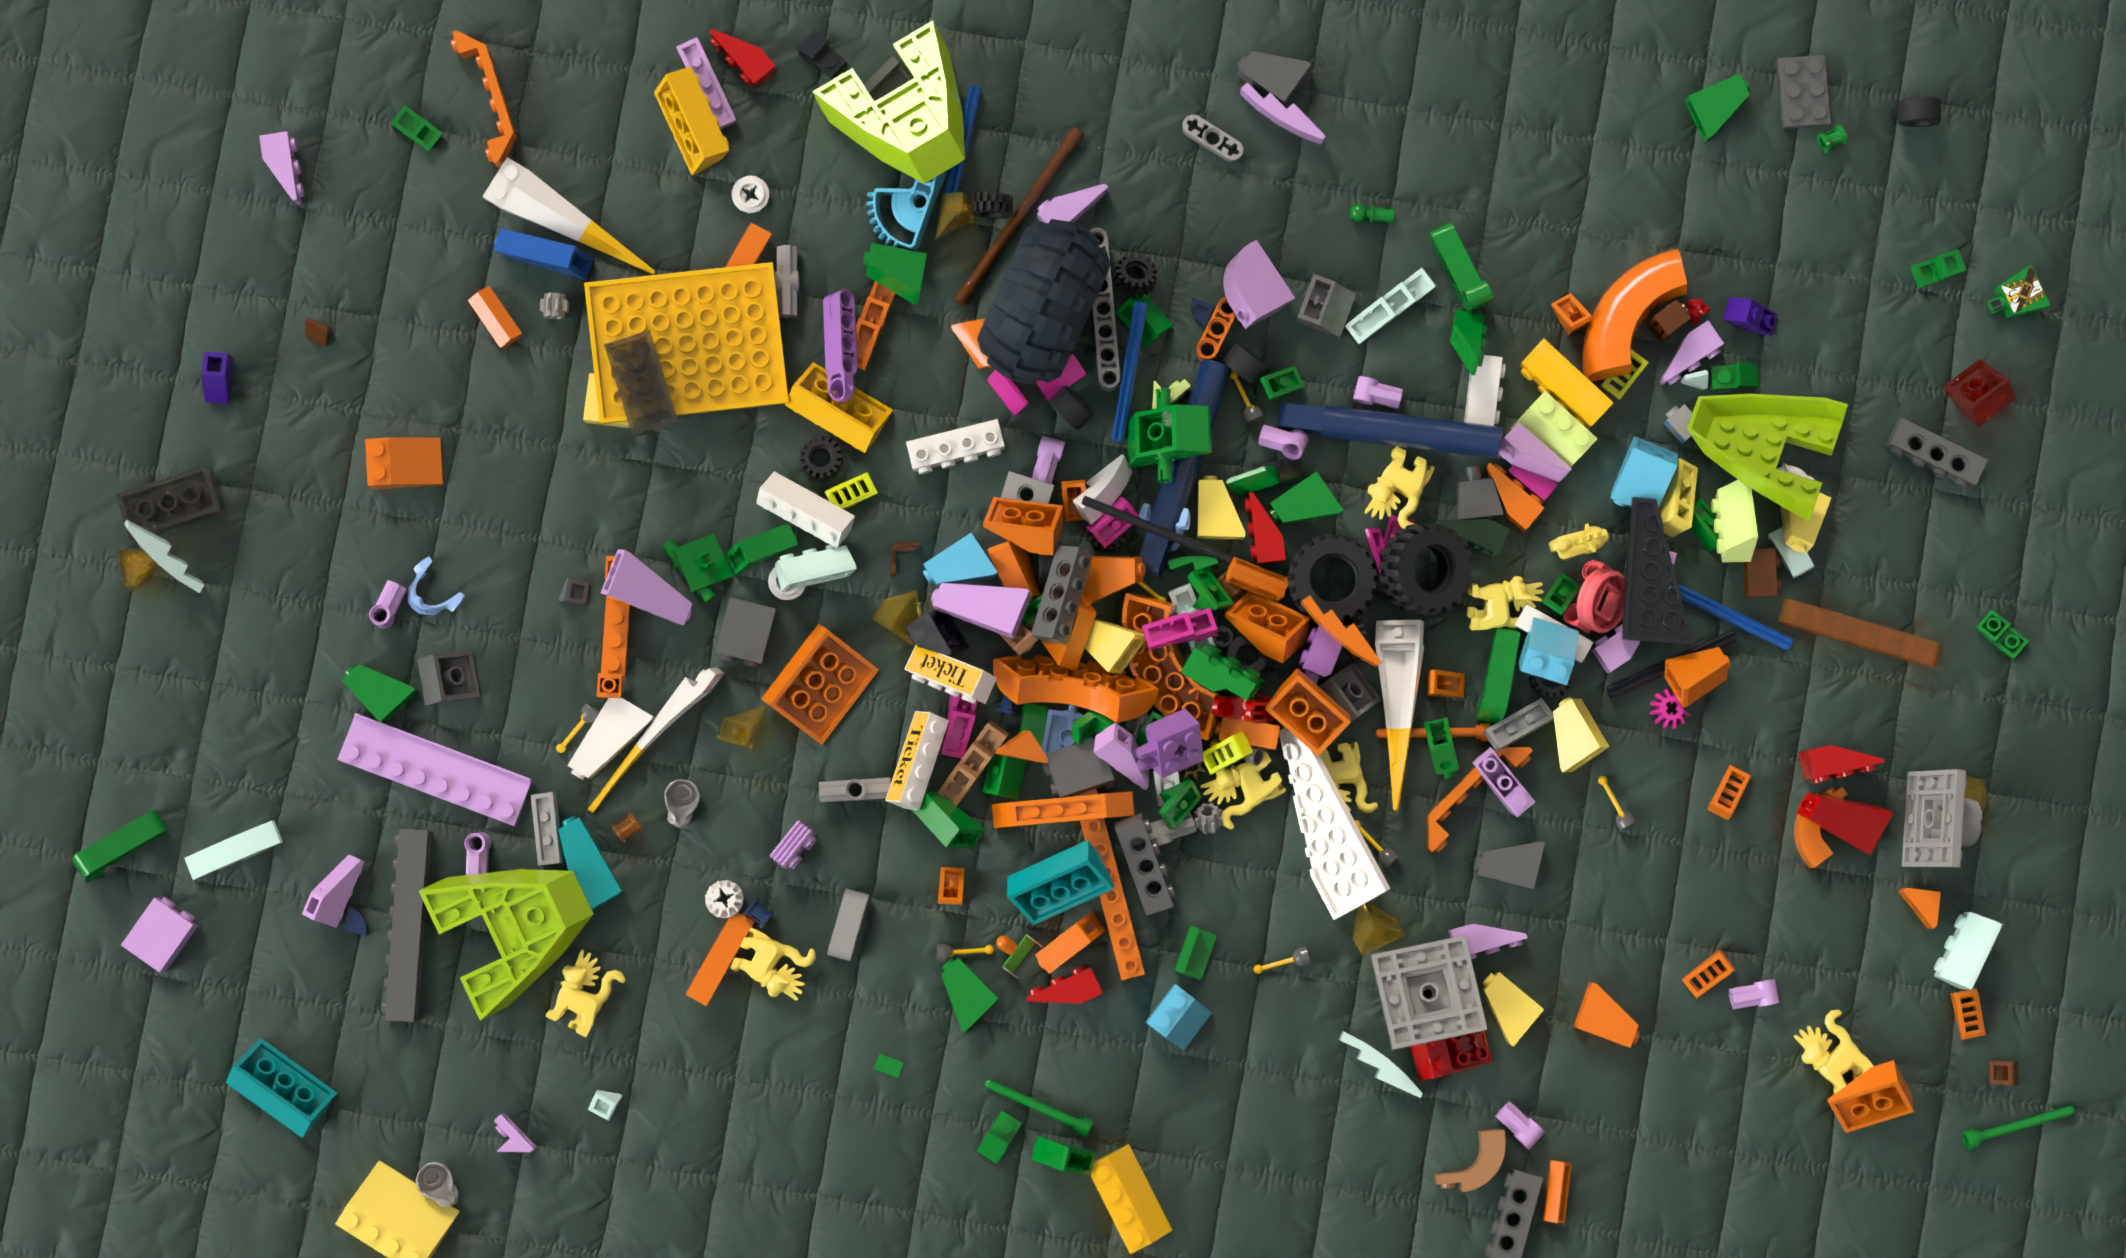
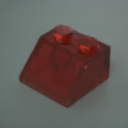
(1980, 392)

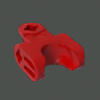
(1236, 707)

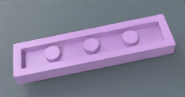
(694, 56)

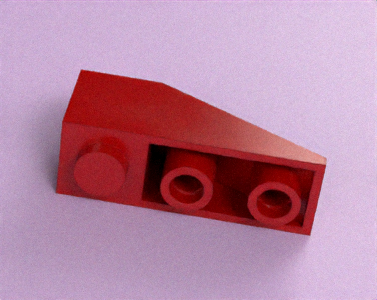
(749, 59)
(1267, 538)
(1075, 989)

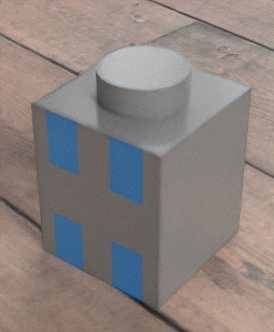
(1678, 421)

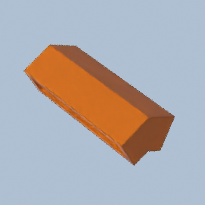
(495, 317)
(1256, 579)
(1557, 1191)

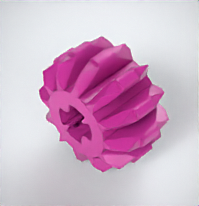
(1661, 710)

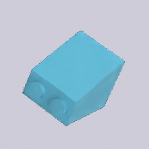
(1644, 473)
(960, 564)
(1549, 651)
(1178, 1017)

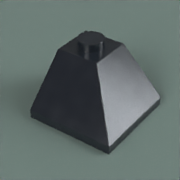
(937, 633)

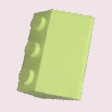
(1557, 429)
(1735, 522)

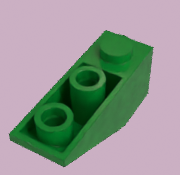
(1468, 338)

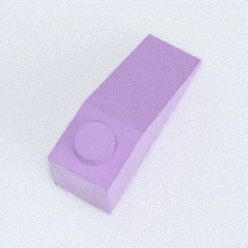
(1072, 205)
(1529, 453)

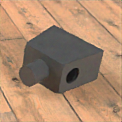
(1477, 497)

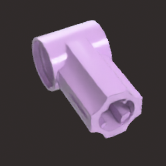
(1372, 392)
(1290, 443)
(1048, 454)
(389, 602)
(477, 858)
(1760, 994)
(1524, 1128)

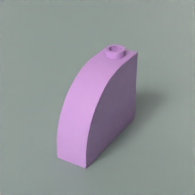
(1254, 286)

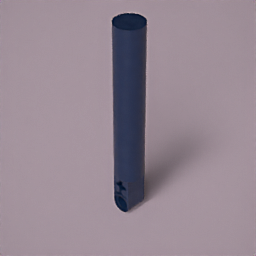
(1393, 429)
(1175, 495)

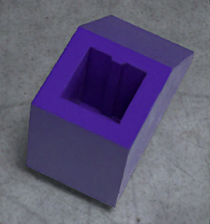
(1750, 316)
(217, 377)

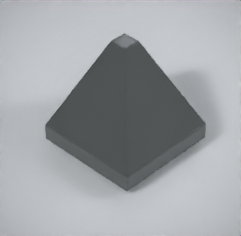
(574, 592)

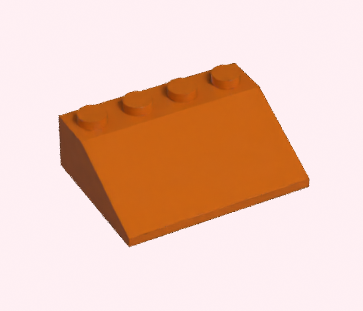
(820, 684)

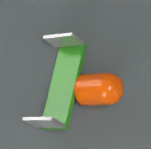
(1016, 953)

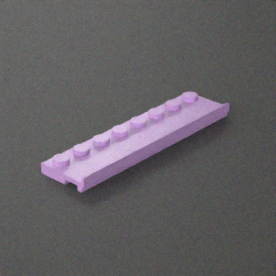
(435, 769)

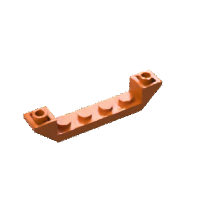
(500, 146)
(615, 645)
(1063, 809)
(1435, 833)

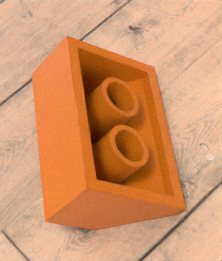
(1308, 712)

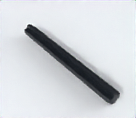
(1659, 669)

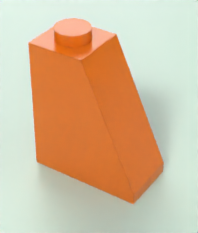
(1014, 567)
(1112, 574)
(1070, 654)
(1696, 674)
(1257, 734)
(1070, 942)
(1605, 1018)

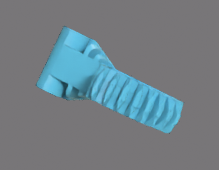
(905, 209)

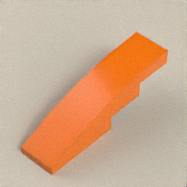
(750, 246)
(872, 322)
(1347, 637)
(719, 958)

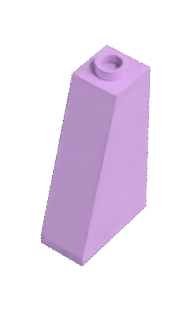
(642, 588)
(985, 606)

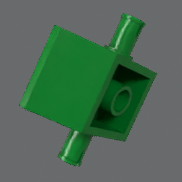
(1168, 434)

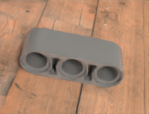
(848, 924)

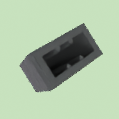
(1273, 74)
(1512, 864)

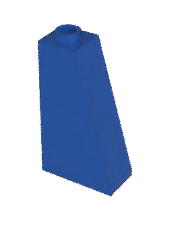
(544, 253)

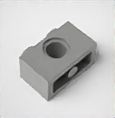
(1017, 483)

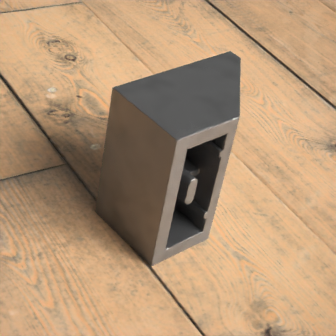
(1326, 306)

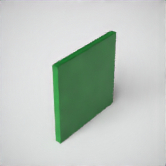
(702, 563)

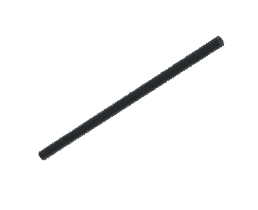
(1158, 530)

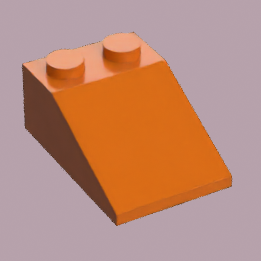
(403, 462)
(1026, 523)
(1269, 625)
(1872, 1098)

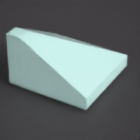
(1696, 379)
(604, 1103)

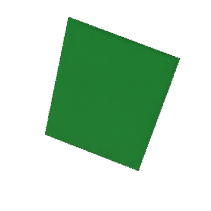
(888, 1065)

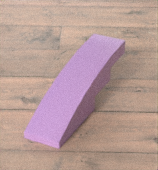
(1290, 119)

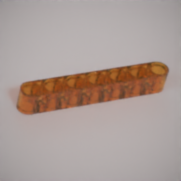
(1860, 633)

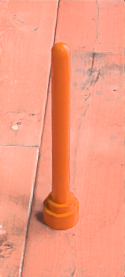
(1477, 732)

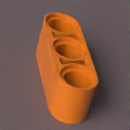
(1211, 339)

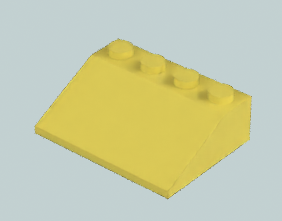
(395, 1216)

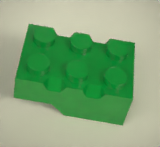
(1222, 673)

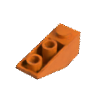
(1515, 502)

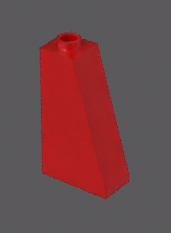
(1848, 820)

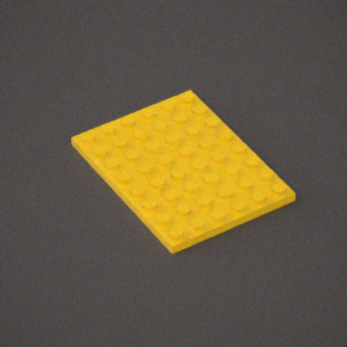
(711, 333)

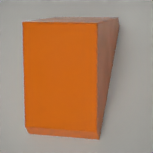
(1571, 314)
(1071, 491)
(1445, 684)
(1023, 747)
(951, 886)
(1924, 904)

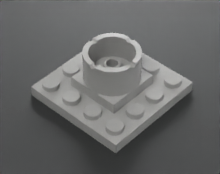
(1938, 819)
(1443, 971)

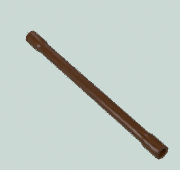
(970, 286)

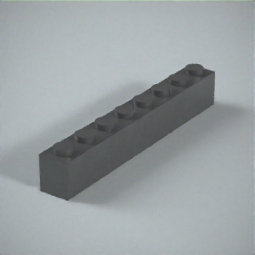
(408, 925)

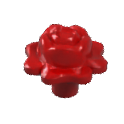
(1696, 308)

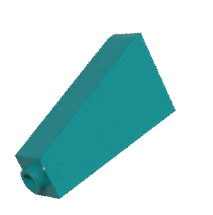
(588, 863)

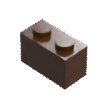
(1669, 320)
(1761, 575)

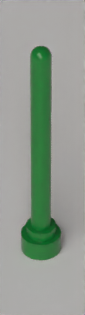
(1080, 1125)
(1973, 1139)

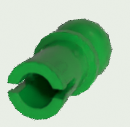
(1360, 212)

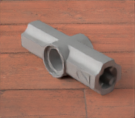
(787, 281)
(838, 790)
(1164, 835)

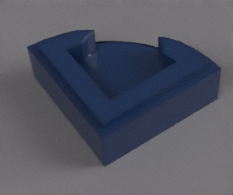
(1201, 312)
(355, 922)

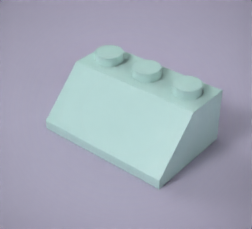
(814, 567)
(1967, 950)

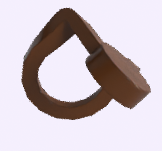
(902, 546)

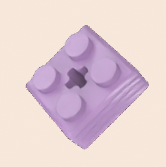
(793, 844)

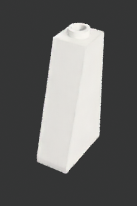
(610, 733)

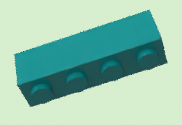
(1059, 882)
(280, 1087)

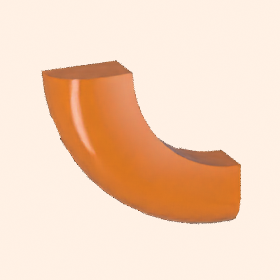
(1625, 308)
(1164, 666)
(1086, 687)

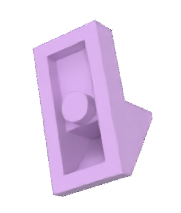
(518, 1140)

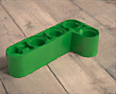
(1461, 271)
(1499, 676)
(117, 845)

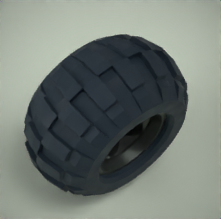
(1043, 301)

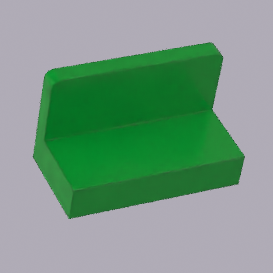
(1155, 320)
(1004, 776)
(1195, 952)

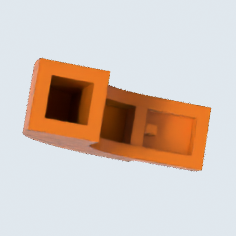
(1808, 835)

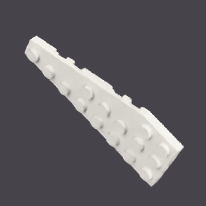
(1337, 851)

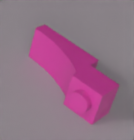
(1180, 629)
(961, 720)

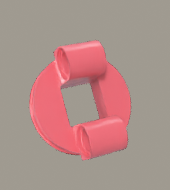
(1584, 614)

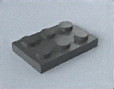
(1803, 92)

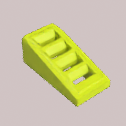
(1618, 394)
(847, 485)
(1239, 746)

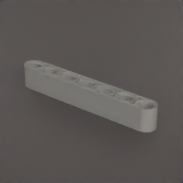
(1105, 321)

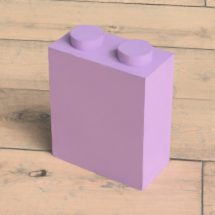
(160, 934)

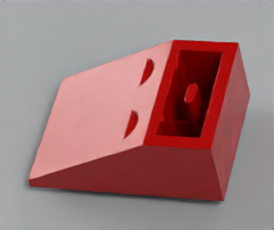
(1827, 760)
(1451, 1055)

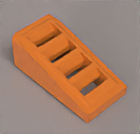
(1720, 809)
(1729, 968)
(1975, 1003)

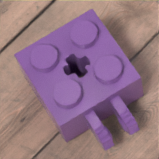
(1321, 655)
(1171, 744)

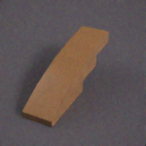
(973, 763)

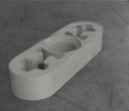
(1212, 129)

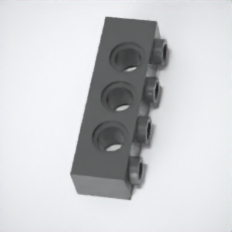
(1971, 463)
(1062, 595)
(1152, 899)
(1531, 1186)

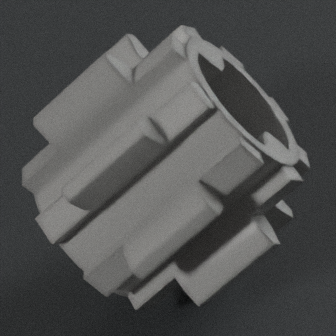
(554, 306)
(1208, 818)

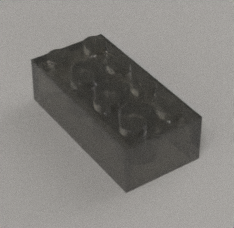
(641, 384)
(173, 501)

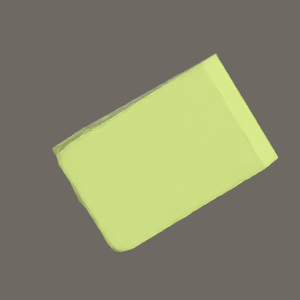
(1178, 389)

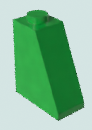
(1716, 104)
(896, 270)
(1305, 502)
(761, 548)
(378, 692)
(948, 822)
(967, 993)
(1063, 1156)

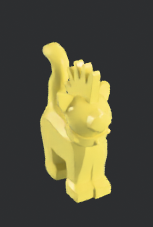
(1402, 481)
(1579, 542)
(1496, 602)
(1349, 772)
(1251, 784)
(765, 959)
(580, 1001)
(1837, 1062)

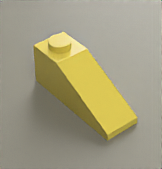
(1679, 498)

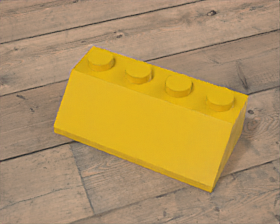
(691, 119)
(1565, 384)
(854, 421)
(1129, 1199)

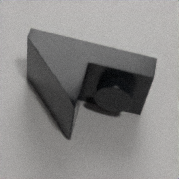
(822, 55)
(1288, 470)

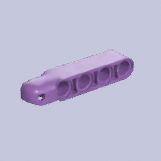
(840, 344)

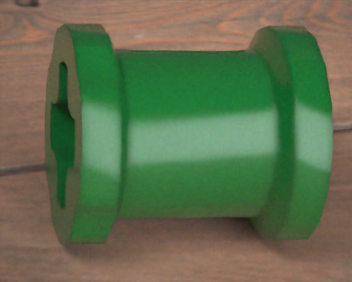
(1832, 138)

